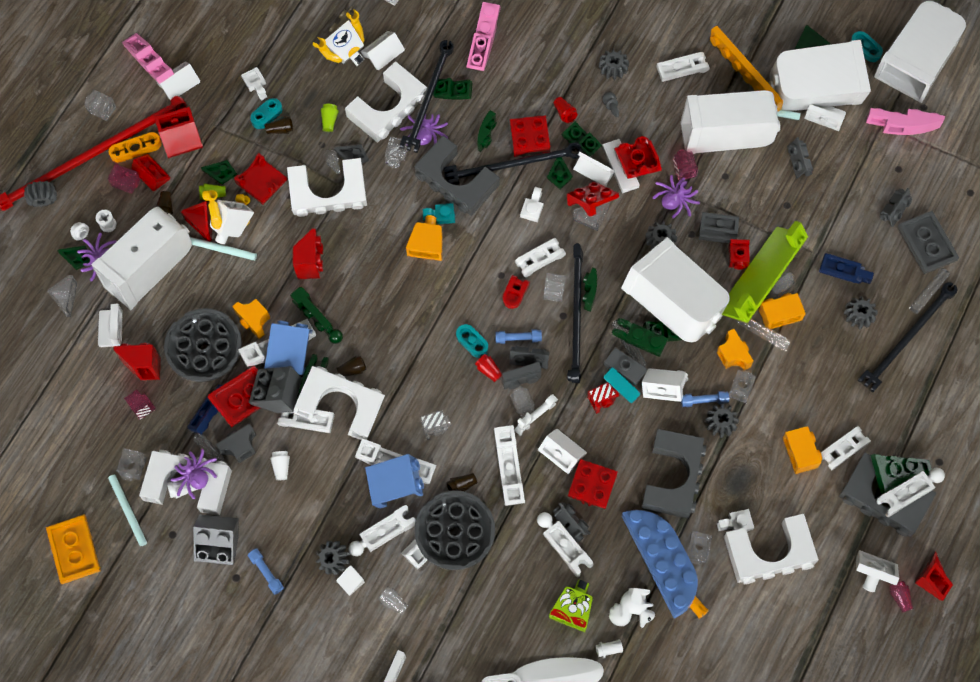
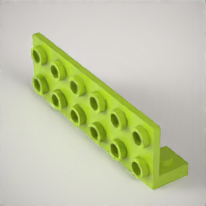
(764, 271)

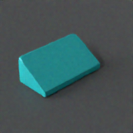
(625, 388)

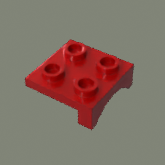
(530, 135)
(260, 179)
(591, 197)
(592, 484)

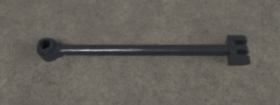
(411, 140)
(453, 175)
(574, 374)
(873, 377)

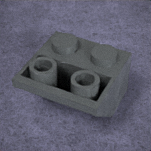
(276, 389)
(215, 539)

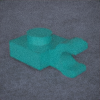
(443, 213)

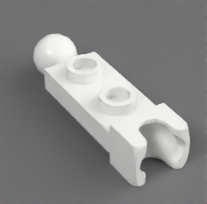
(911, 490)
(382, 532)
(564, 543)

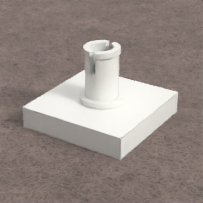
(876, 569)

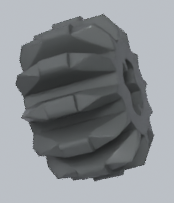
(613, 64)
(40, 194)
(658, 233)
(855, 309)
(718, 414)
(326, 557)

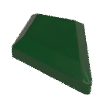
(220, 171)
(559, 174)
(73, 257)

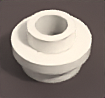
(79, 231)

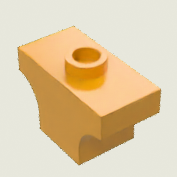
(252, 316)
(734, 352)

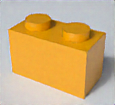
(782, 311)
(802, 449)

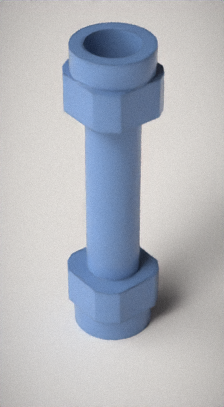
(535, 336)
(721, 397)
(257, 558)

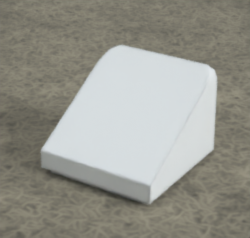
(414, 555)
(350, 580)

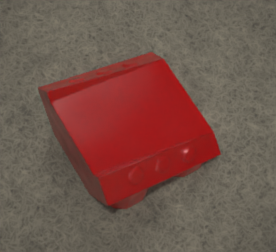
(638, 158)

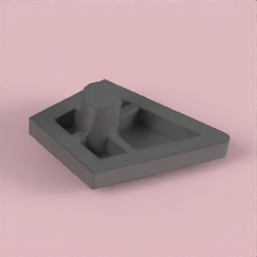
(352, 152)

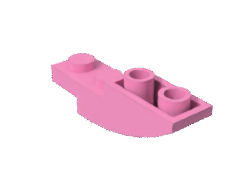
(484, 36)
(900, 124)

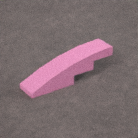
(148, 58)

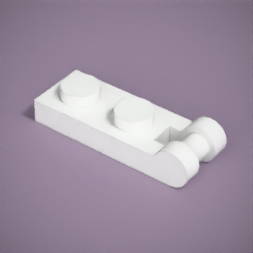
(682, 66)
(321, 421)

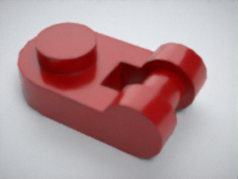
(511, 297)

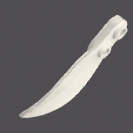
(554, 670)

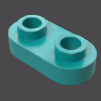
(869, 46)
(266, 112)
(473, 341)

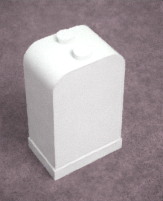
(921, 50)
(821, 76)
(729, 121)
(142, 256)
(677, 291)

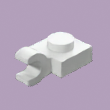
(255, 81)
(532, 207)
(737, 520)

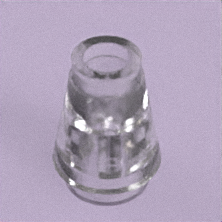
(393, 600)

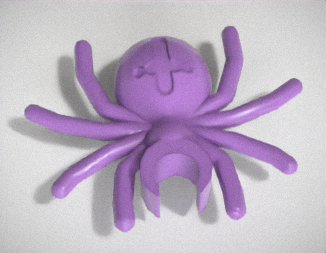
(427, 129)
(676, 196)
(94, 254)
(193, 473)

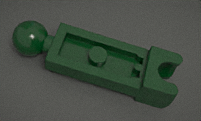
(303, 302)

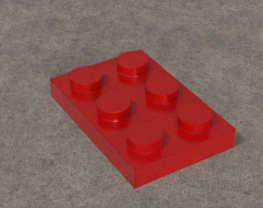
(234, 397)

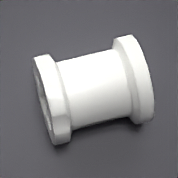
(106, 215)

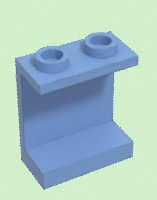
(287, 346)
(394, 480)

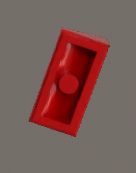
(150, 172)

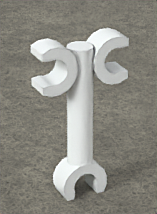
(524, 424)

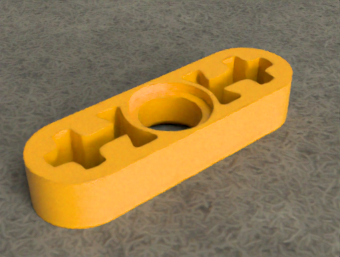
(137, 140)

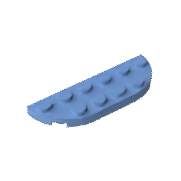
(664, 558)

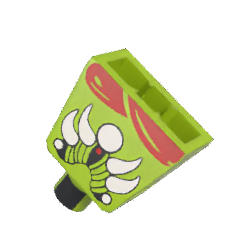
(573, 607)

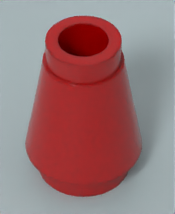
(565, 110)
(488, 367)

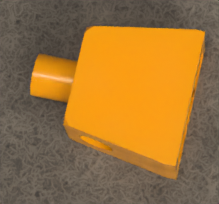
(426, 240)

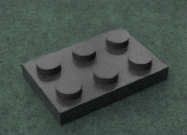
(928, 242)

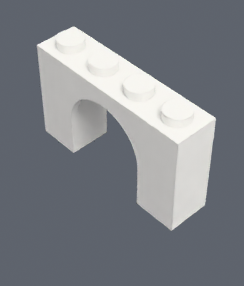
(379, 123)
(351, 195)
(322, 382)
(162, 469)
(749, 566)

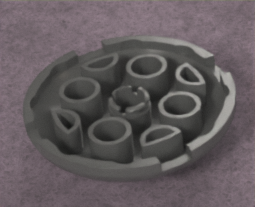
(200, 328)
(452, 511)

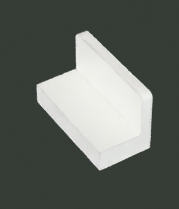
(383, 49)
(182, 80)
(826, 116)
(593, 169)
(110, 326)
(663, 384)
(561, 450)

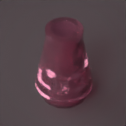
(901, 595)

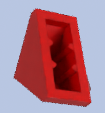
(200, 219)
(934, 579)

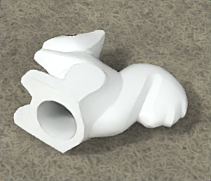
(632, 603)

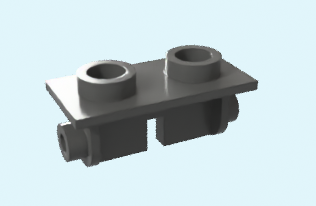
(798, 153)
(901, 200)
(521, 356)
(577, 526)

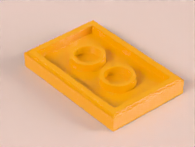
(73, 549)

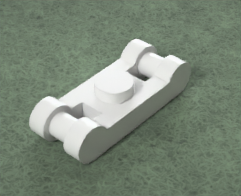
(540, 257)
(845, 447)

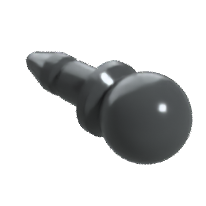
(610, 100)

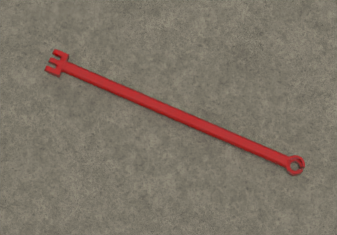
(176, 104)

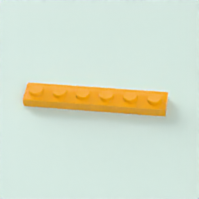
(741, 64)

